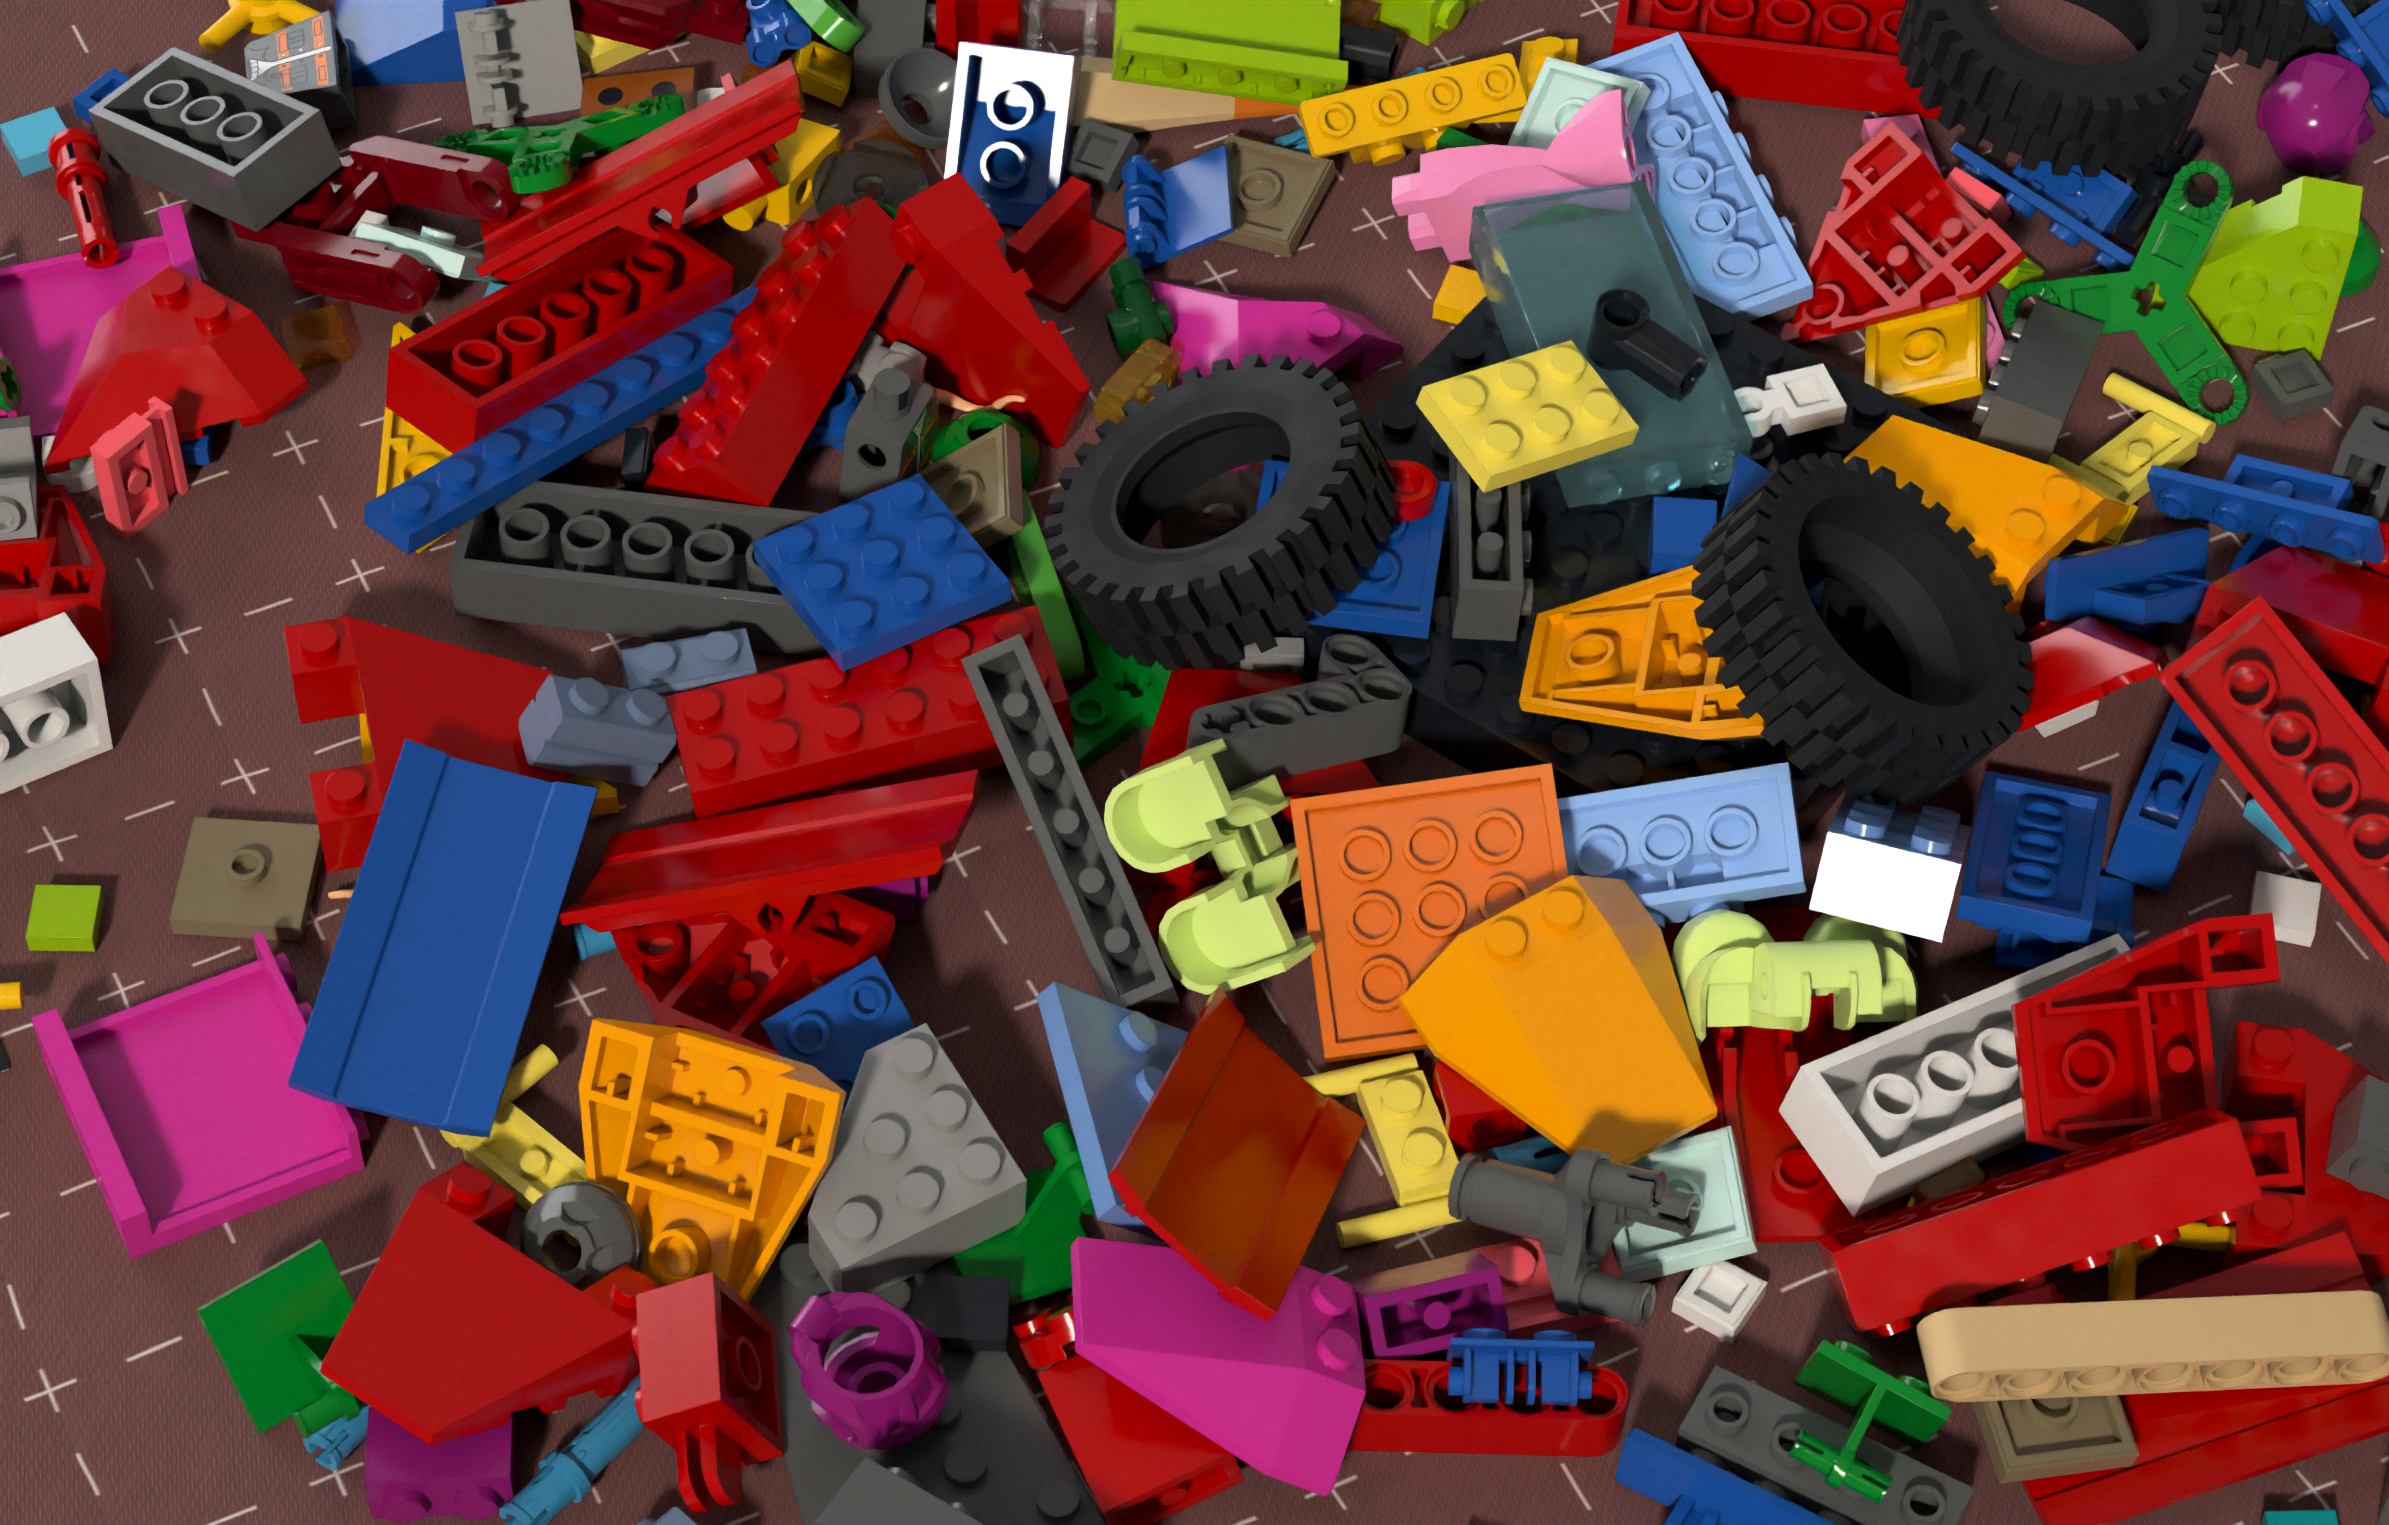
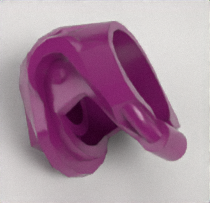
(2317, 113)
(878, 1386)

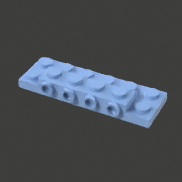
(1705, 189)
(1691, 840)

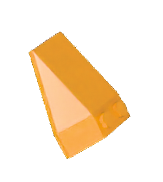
(2007, 502)
(1634, 664)
(1570, 1020)
(705, 1145)

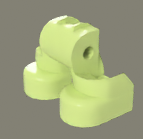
(1183, 811)
(1742, 977)

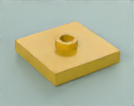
(1929, 355)

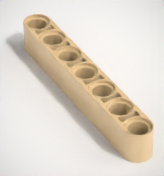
(2154, 1346)

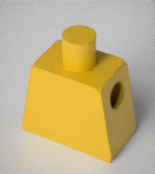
(795, 171)

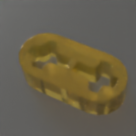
(1144, 369)

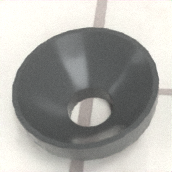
(925, 78)
(597, 1218)

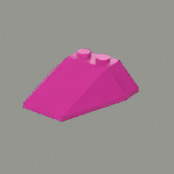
(1259, 1388)

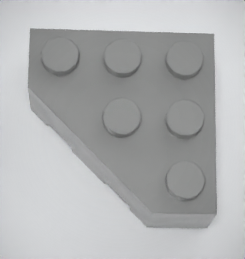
(909, 1172)

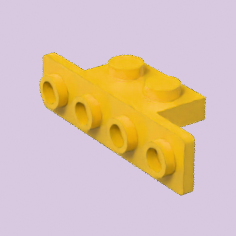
(1410, 111)

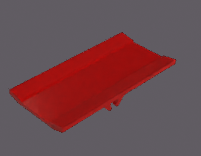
(646, 176)
(777, 855)
(1749, 1080)
(1235, 1160)
(2226, 1436)

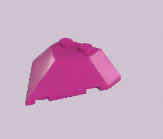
(1230, 325)

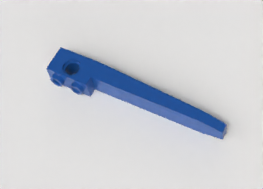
(2171, 786)

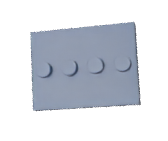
(1108, 1074)

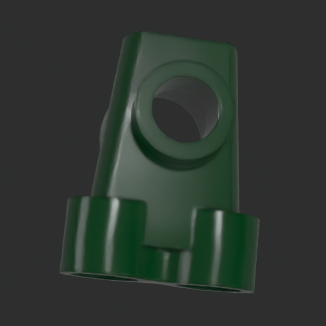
(1136, 315)

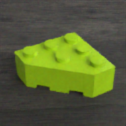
(2278, 268)

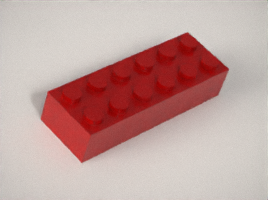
(1785, 49)
(550, 332)
(781, 359)
(873, 726)
(2296, 754)
(2040, 1220)

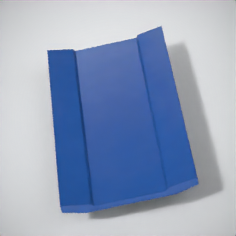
(443, 942)

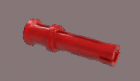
(83, 185)

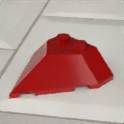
(1897, 244)
(184, 348)
(2083, 664)
(726, 979)

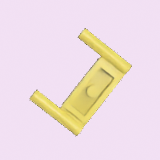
(2161, 438)
(1408, 1142)
(519, 1150)

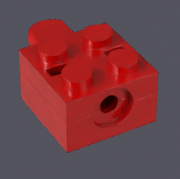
(708, 1385)

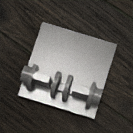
(519, 60)

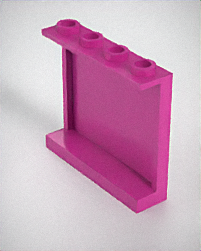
(55, 306)
(194, 1106)

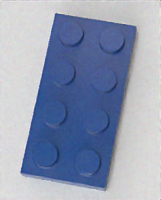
(2035, 858)

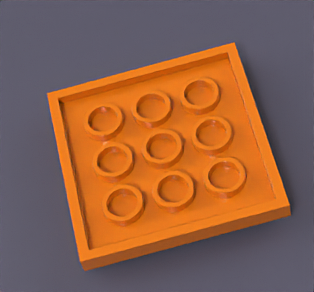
(1405, 873)

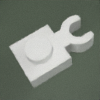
(1796, 399)

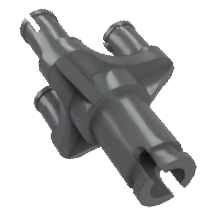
(1575, 1221)

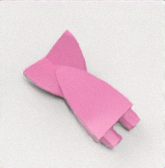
(1586, 154)

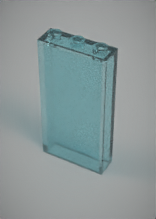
(1542, 276)

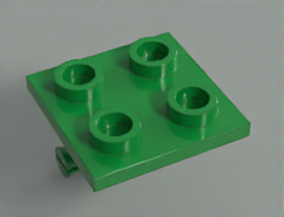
(1038, 1248)
(276, 1336)
(1897, 1407)

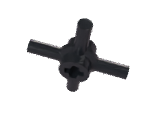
(2153, 184)

